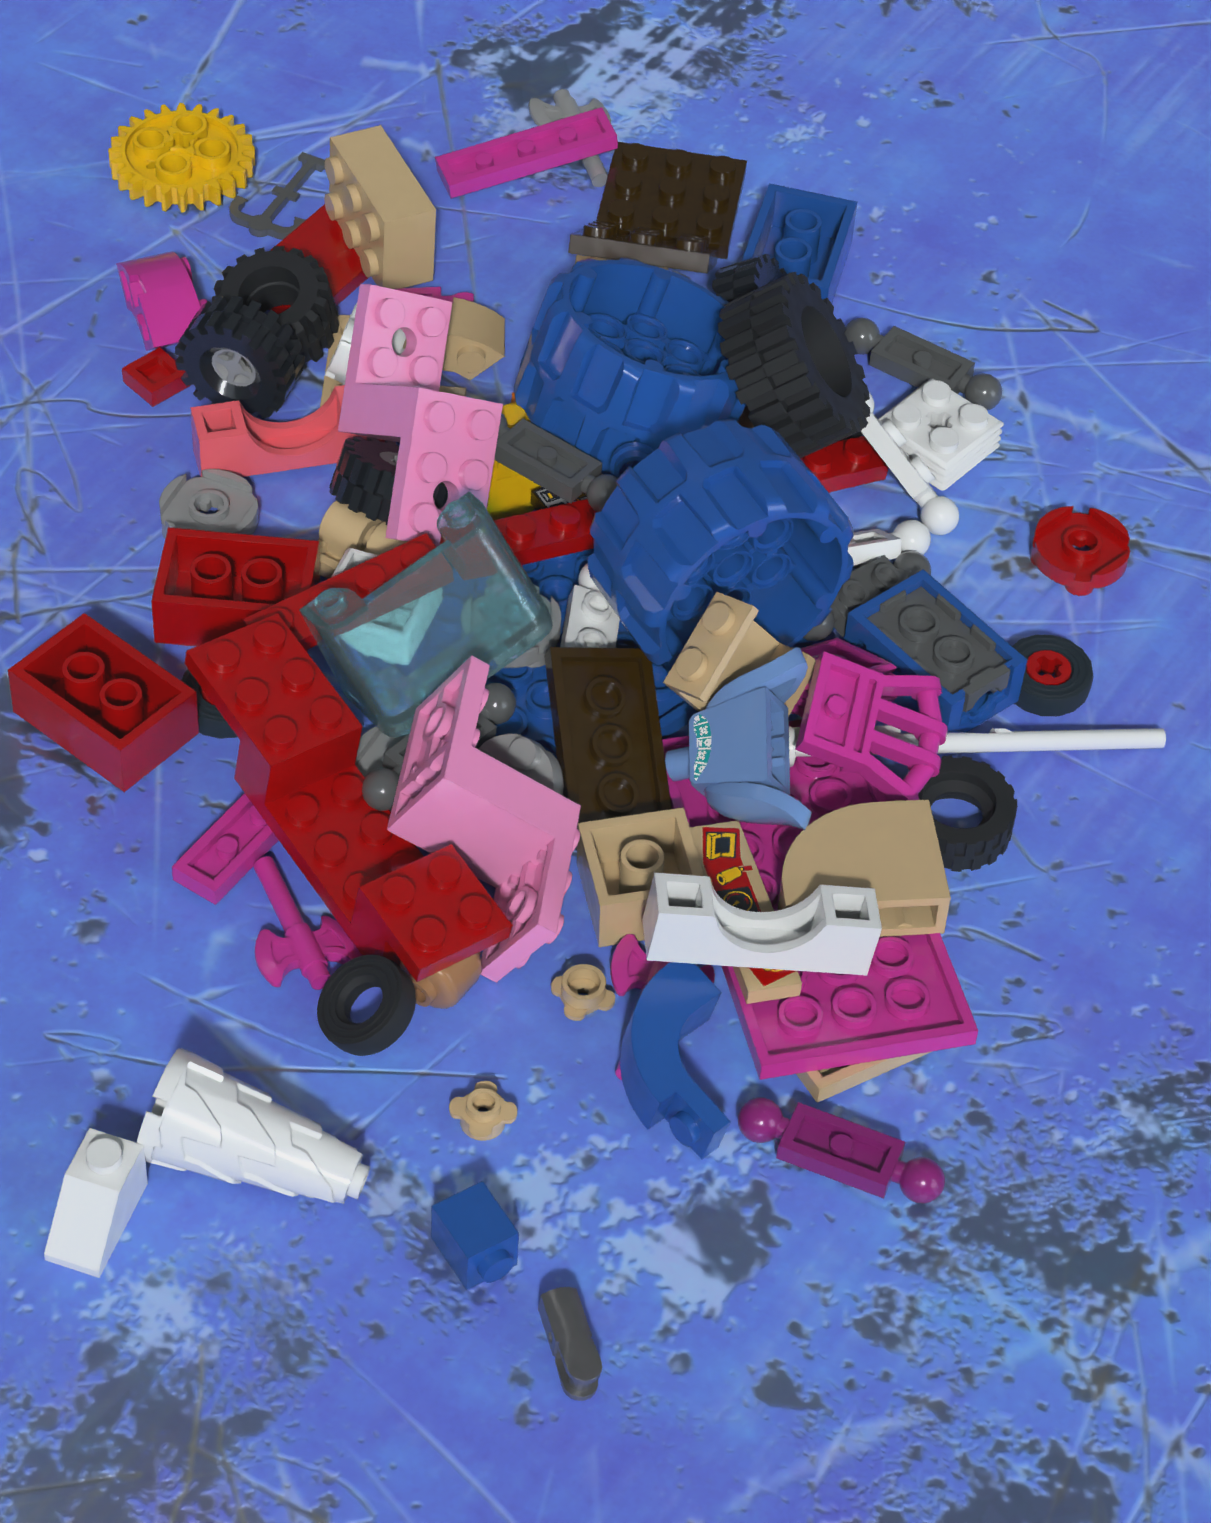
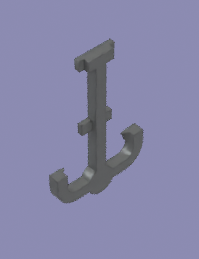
(262, 224)

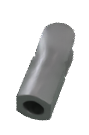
(570, 1342)

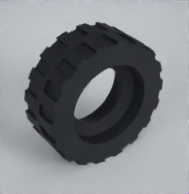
(989, 792)

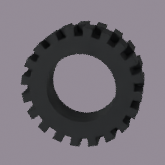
(794, 364)

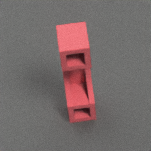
(242, 444)

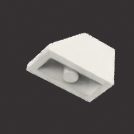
(96, 1202)

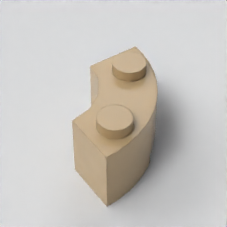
(473, 339)

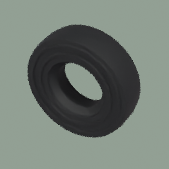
(387, 1022)

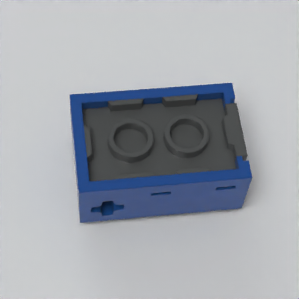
(935, 634)

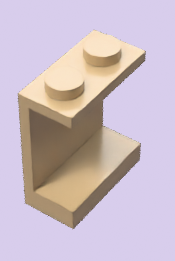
(724, 648)

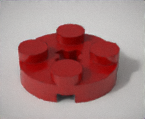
(1075, 568)

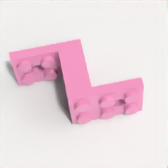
(400, 401)
(493, 815)

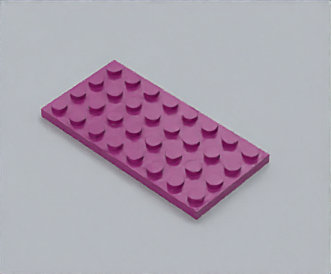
(911, 989)

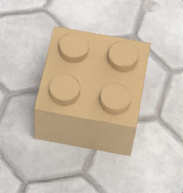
(619, 864)

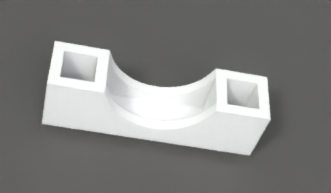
(824, 933)

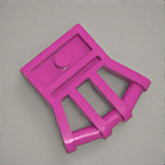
(842, 720)

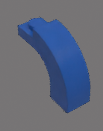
(650, 1061)

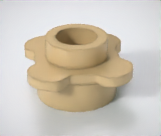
(582, 979)
(480, 1124)

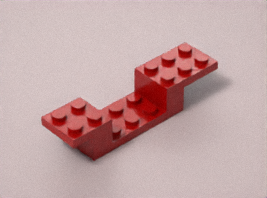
(304, 782)

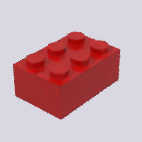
(220, 578)
(104, 701)

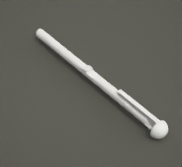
(1024, 741)

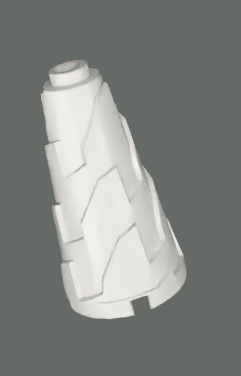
(240, 1135)

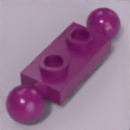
(841, 1150)

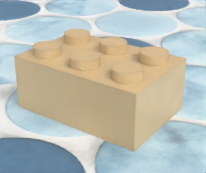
(380, 208)

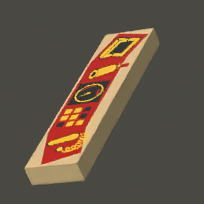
(737, 881)

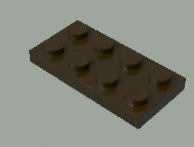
(607, 731)

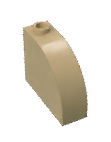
(880, 848)

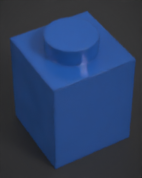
(475, 1236)

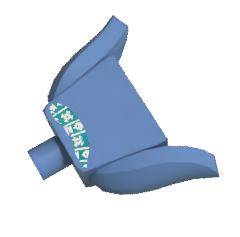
(742, 747)

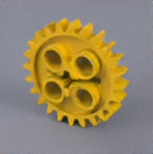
(181, 157)

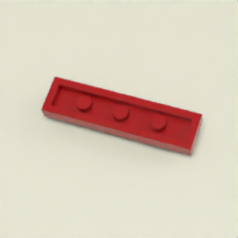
(361, 579)

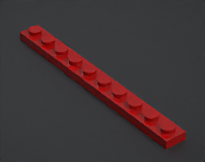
(566, 527)

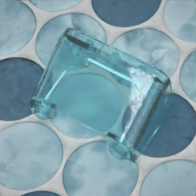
(430, 619)

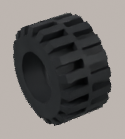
(286, 279)

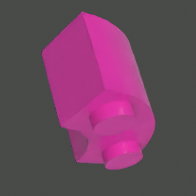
(160, 297)

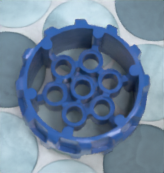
(625, 358)
(723, 516)

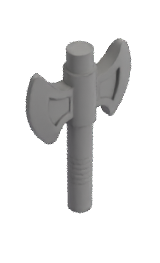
(565, 107)

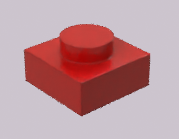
(154, 377)

